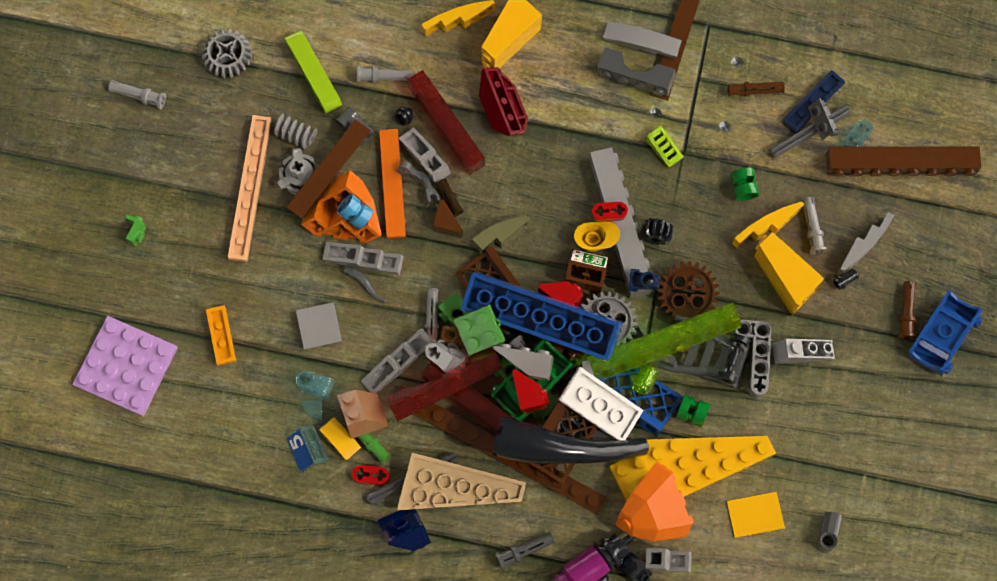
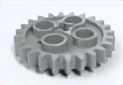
(617, 309)

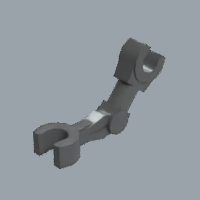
(406, 169)

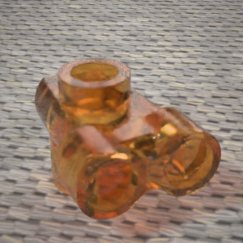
(446, 337)

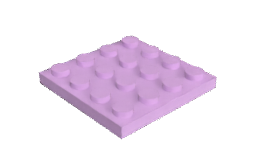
(125, 366)

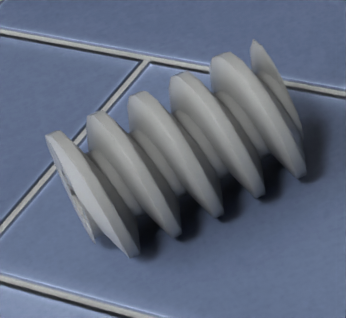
(294, 133)

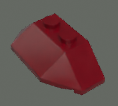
(502, 103)

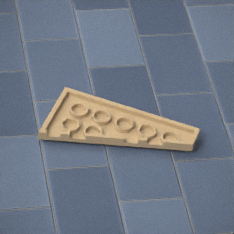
(446, 484)

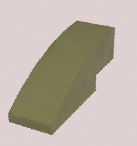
(500, 233)

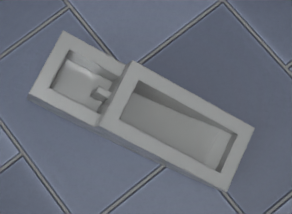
(425, 155)

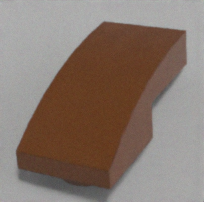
(570, 352)

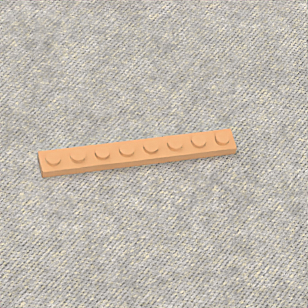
(249, 188)

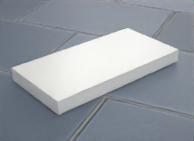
(600, 405)

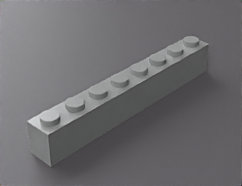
(611, 189)

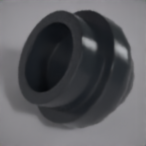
(404, 115)

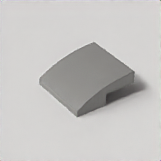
(318, 325)

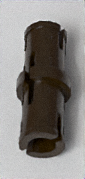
(449, 197)

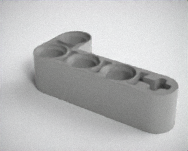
(758, 359)

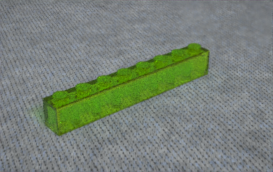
(667, 341)

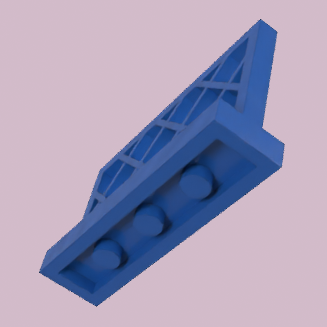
(646, 420)

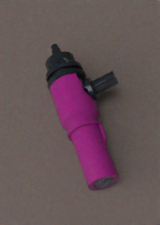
(596, 560)

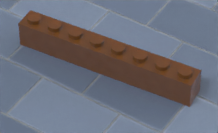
(903, 160)

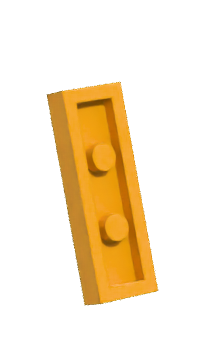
(221, 335)

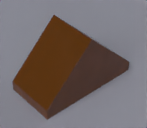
(446, 222)

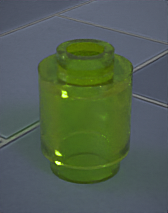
(645, 379)

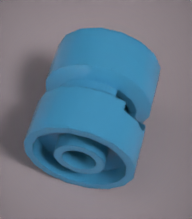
(354, 211)

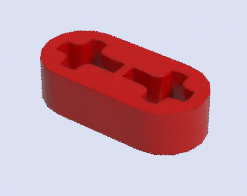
(608, 207)
(369, 480)

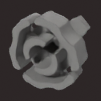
(292, 164)

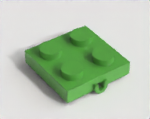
(479, 329)

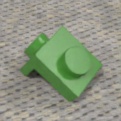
(136, 232)

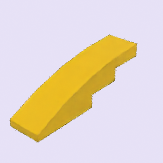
(463, 15)
(772, 221)

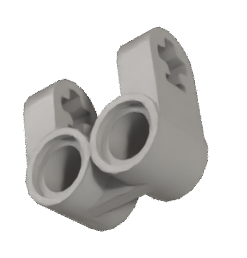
(449, 357)

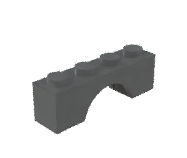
(657, 80)

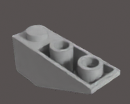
(802, 350)
(530, 363)

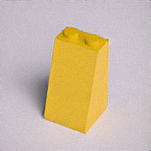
(510, 33)
(787, 272)

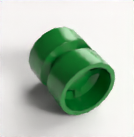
(744, 183)
(699, 414)

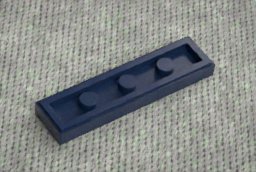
(824, 89)

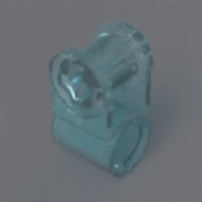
(318, 384)

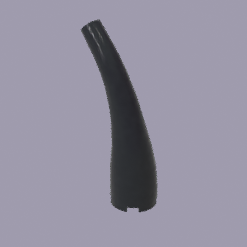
(539, 445)

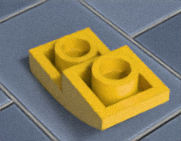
(339, 438)

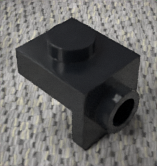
(635, 568)

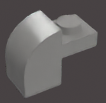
(668, 561)

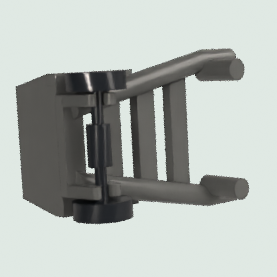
(736, 362)

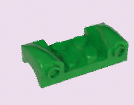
(506, 393)

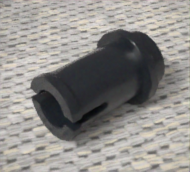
(841, 281)

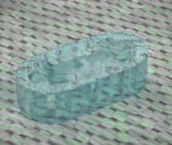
(855, 134)

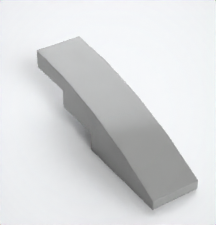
(643, 39)
(862, 247)
(363, 258)
(397, 362)

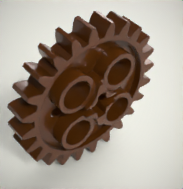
(688, 274)

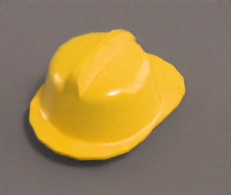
(597, 235)

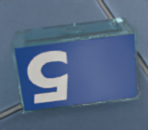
(306, 448)

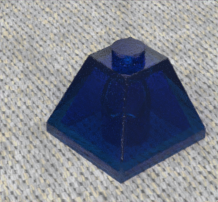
(404, 530)

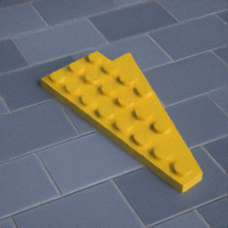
(693, 461)

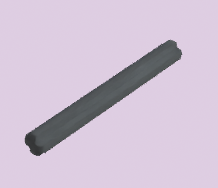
(806, 133)
(397, 485)

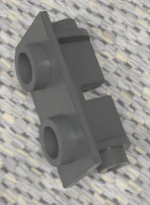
(820, 115)

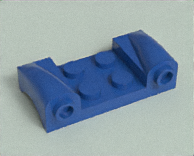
(945, 334)

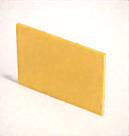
(755, 514)

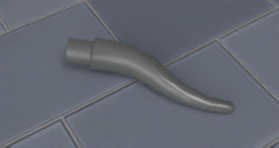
(356, 274)

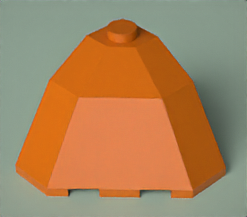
(324, 218)
(656, 508)

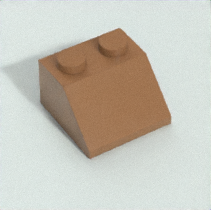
(362, 412)

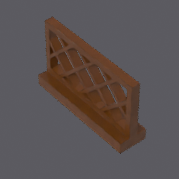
(498, 264)
(551, 424)

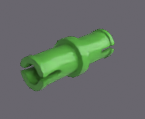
(372, 445)

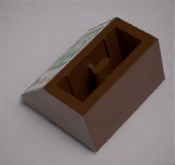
(587, 270)

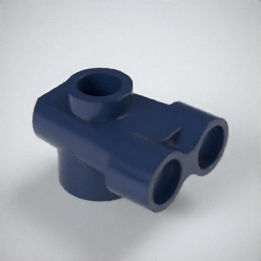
(639, 279)

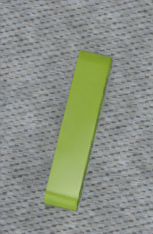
(313, 71)

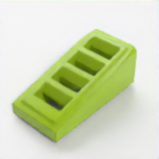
(659, 150)

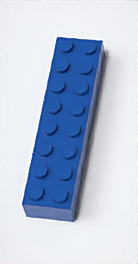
(543, 316)

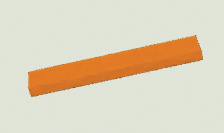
(392, 184)

